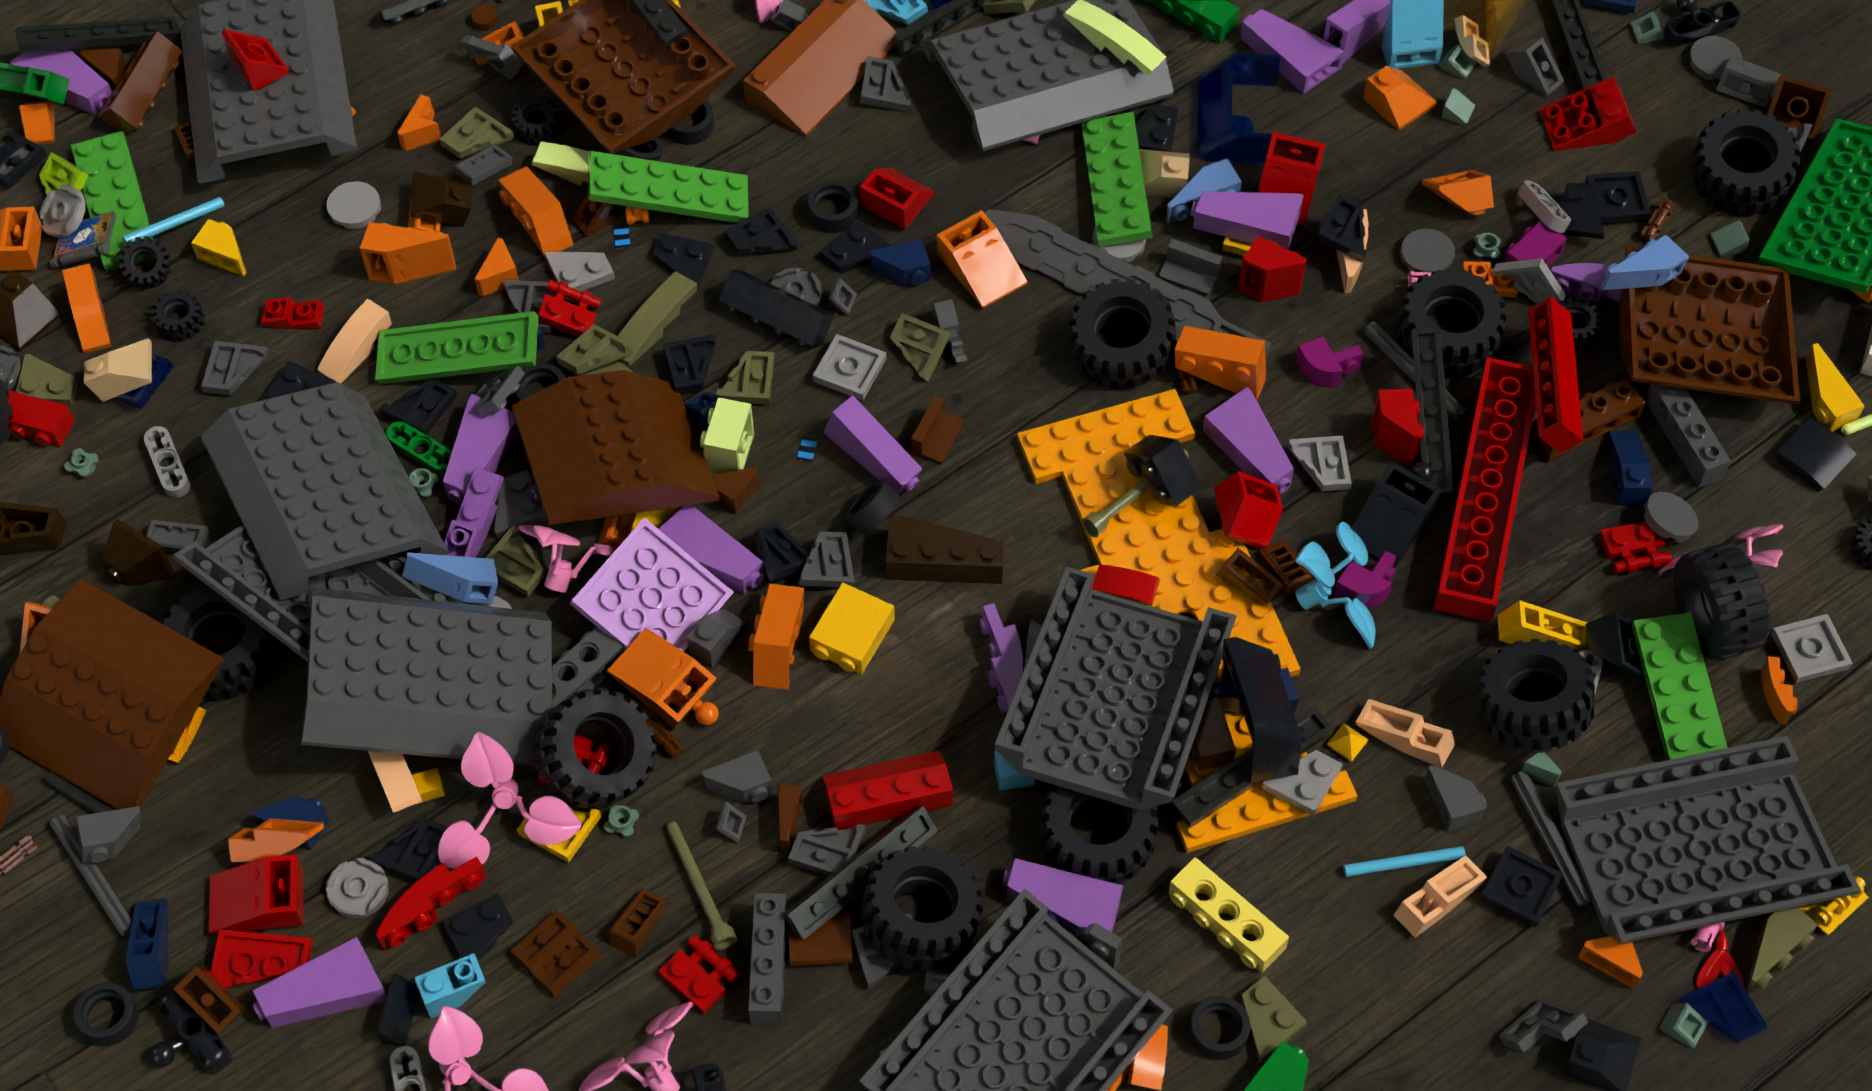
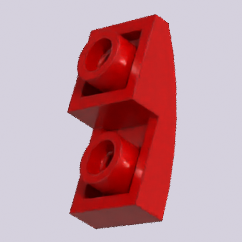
(287, 314)
(1126, 584)

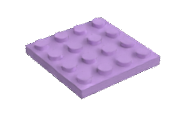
(651, 587)

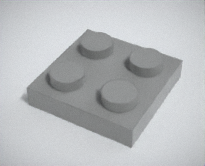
(849, 367)
(1811, 648)

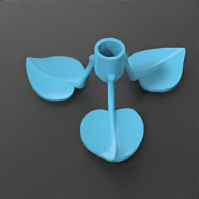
(1317, 591)

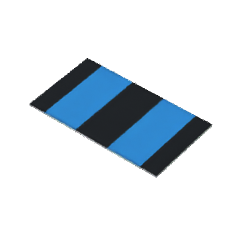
(621, 237)
(807, 449)

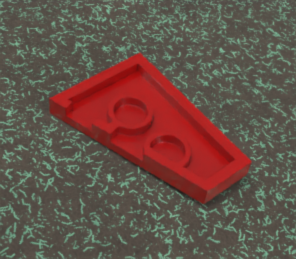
(257, 957)

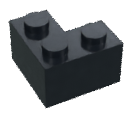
(1165, 466)

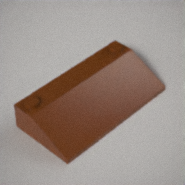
(818, 63)

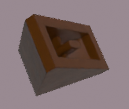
(106, 63)
(735, 487)

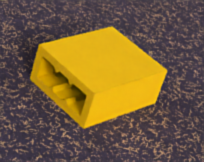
(851, 629)

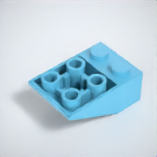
(1413, 33)

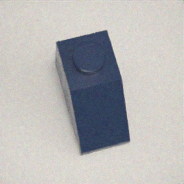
(902, 263)
(295, 809)

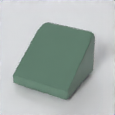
(1648, 28)
(1457, 62)
(1458, 108)
(1730, 239)
(1542, 769)
(1683, 1024)

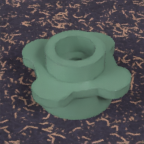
(1487, 240)
(83, 469)
(423, 475)
(621, 812)

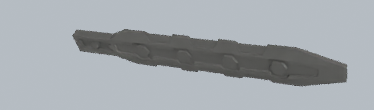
(1083, 265)

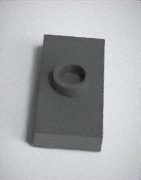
(483, 165)
(175, 535)

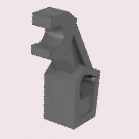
(788, 15)
(499, 56)
(946, 319)

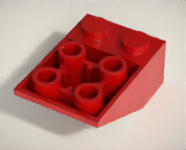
(1589, 117)
(1292, 168)
(258, 895)

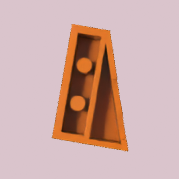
(536, 210)
(1222, 359)
(775, 635)

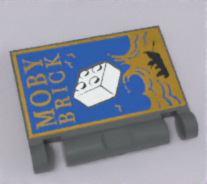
(86, 242)

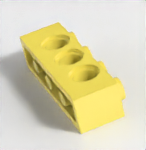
(1199, 879)

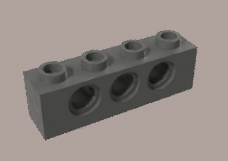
(1688, 433)
(585, 674)
(768, 959)

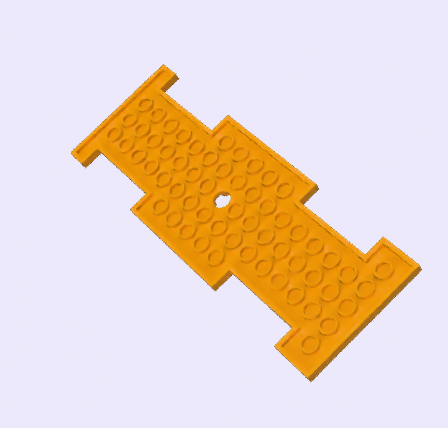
(1184, 556)

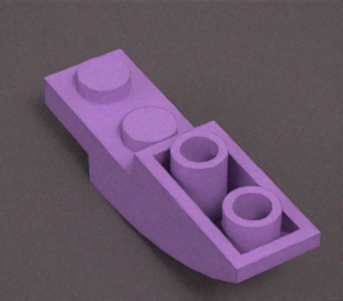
(1584, 281)
(475, 515)
(1006, 656)

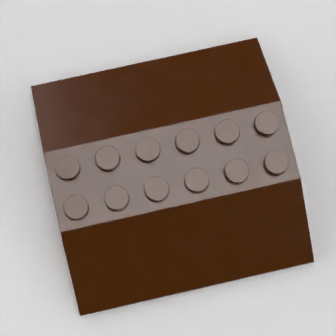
(618, 72)
(1713, 330)
(611, 447)
(104, 694)

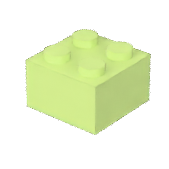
(728, 436)

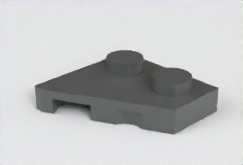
(231, 365)
(828, 561)

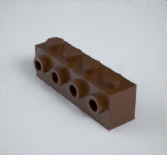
(141, 83)
(1600, 413)

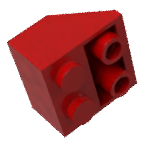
(893, 196)
(1271, 271)
(1397, 425)
(1248, 509)

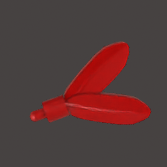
(1718, 961)

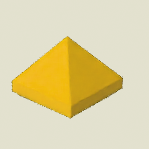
(1347, 742)

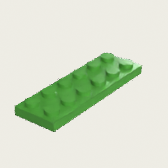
(1116, 179)
(112, 187)
(667, 187)
(457, 348)
(1678, 685)

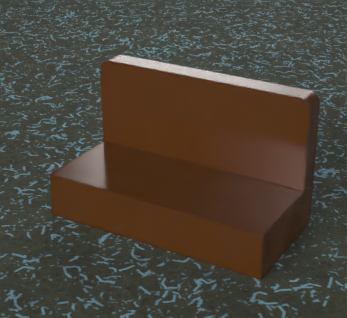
(936, 432)

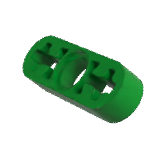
(417, 438)

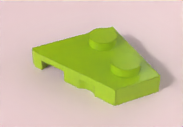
(61, 172)

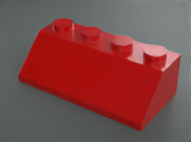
(888, 790)

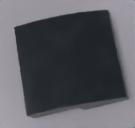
(1815, 453)

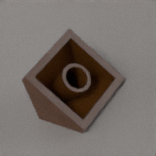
(1799, 103)

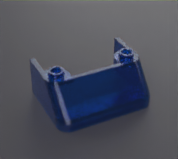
(1220, 132)

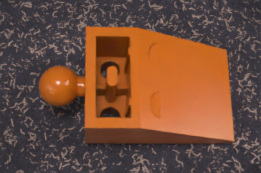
(659, 678)

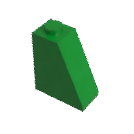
(1282, 1071)

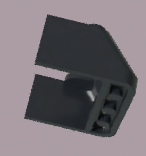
(1265, 709)

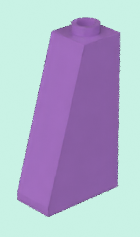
(1355, 24)
(1303, 56)
(86, 87)
(1248, 215)
(1248, 439)
(479, 444)
(872, 446)
(714, 549)
(1070, 896)
(321, 987)

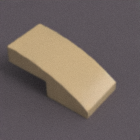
(1471, 42)

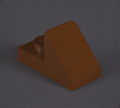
(594, 216)

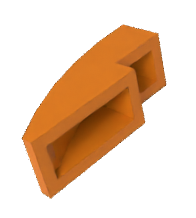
(87, 308)
(271, 839)

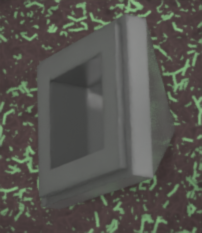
(842, 297)
(731, 822)

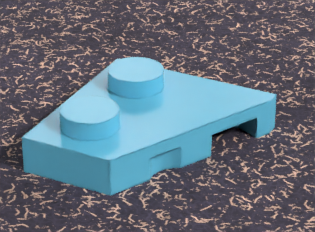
(899, 10)

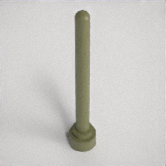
(1096, 522)
(721, 935)

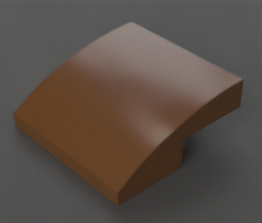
(826, 945)
(555, 953)

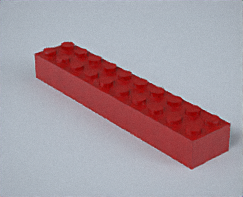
(1487, 491)

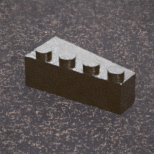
(29, 528)
(940, 553)

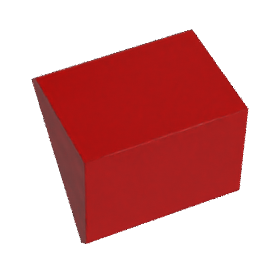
(254, 58)

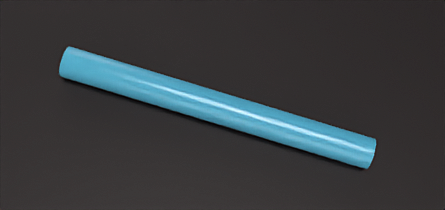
(175, 220)
(1403, 861)

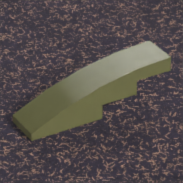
(655, 314)

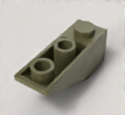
(1778, 939)

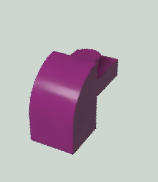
(1325, 367)
(1367, 586)

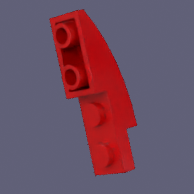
(417, 906)

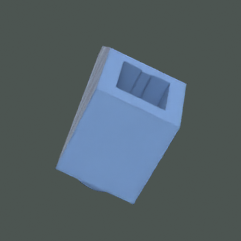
(1212, 178)
(1649, 267)
(456, 576)

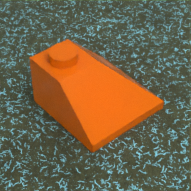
(1397, 97)
(1465, 190)

